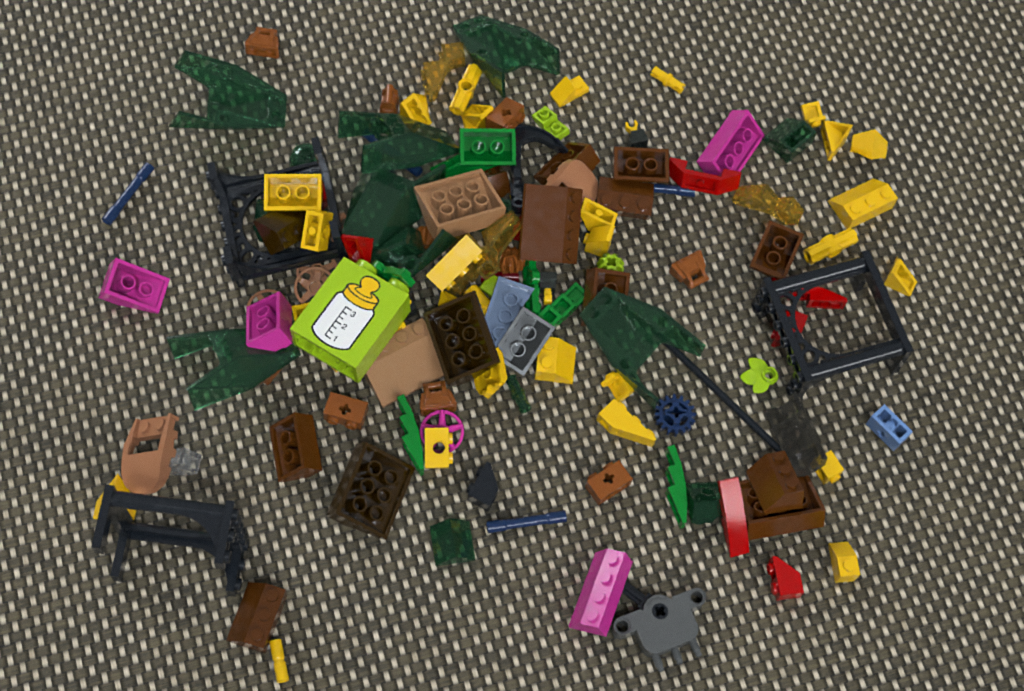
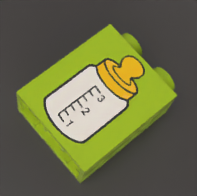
(352, 318)

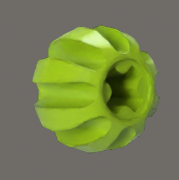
(611, 262)

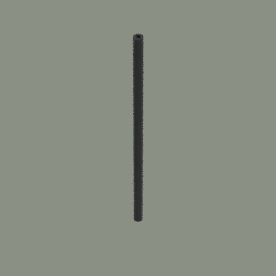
(724, 397)

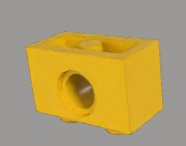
(316, 230)
(435, 436)

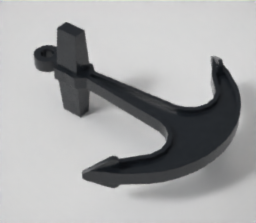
(524, 135)

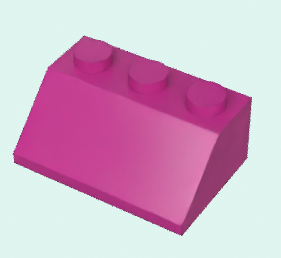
(269, 323)

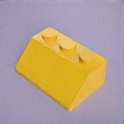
(293, 192)
(863, 202)
(455, 263)

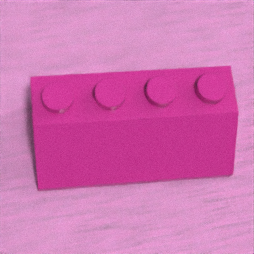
(731, 144)
(601, 592)

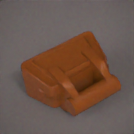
(263, 43)
(389, 100)
(689, 267)
(436, 400)

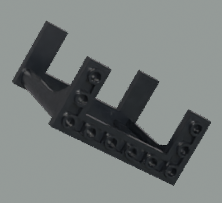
(233, 187)
(808, 374)
(223, 539)

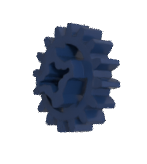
(667, 419)

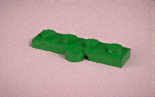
(388, 272)
(531, 278)

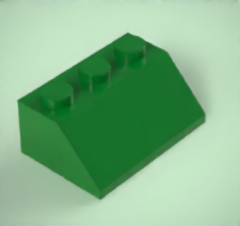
(487, 147)

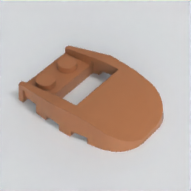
(575, 174)
(149, 470)

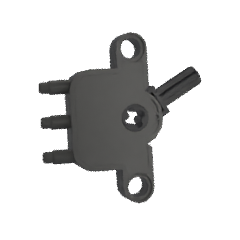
(665, 633)

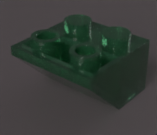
(790, 138)

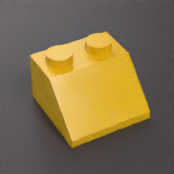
(556, 362)

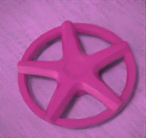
(442, 424)

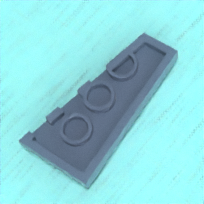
(505, 305)

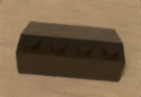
(461, 339)
(370, 491)

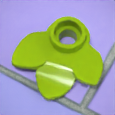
(756, 375)

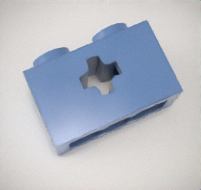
(889, 427)

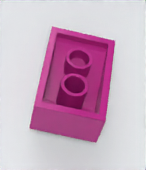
(133, 287)

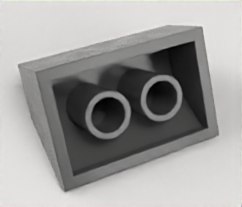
(524, 340)

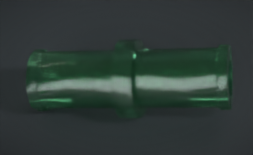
(518, 394)

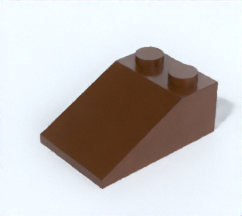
(776, 250)

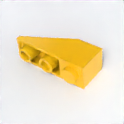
(621, 423)

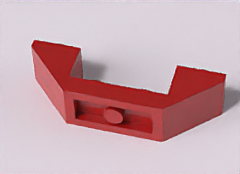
(702, 181)

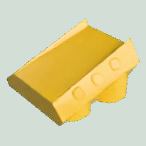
(493, 379)

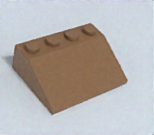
(459, 203)
(404, 364)

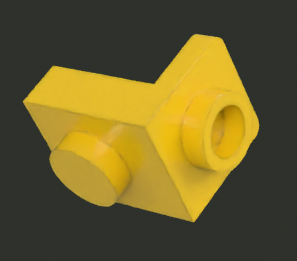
(812, 114)
(618, 385)

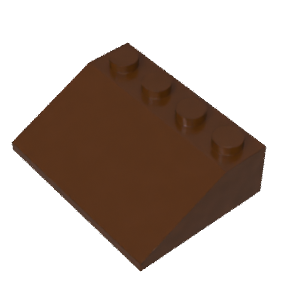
(550, 224)
(784, 522)

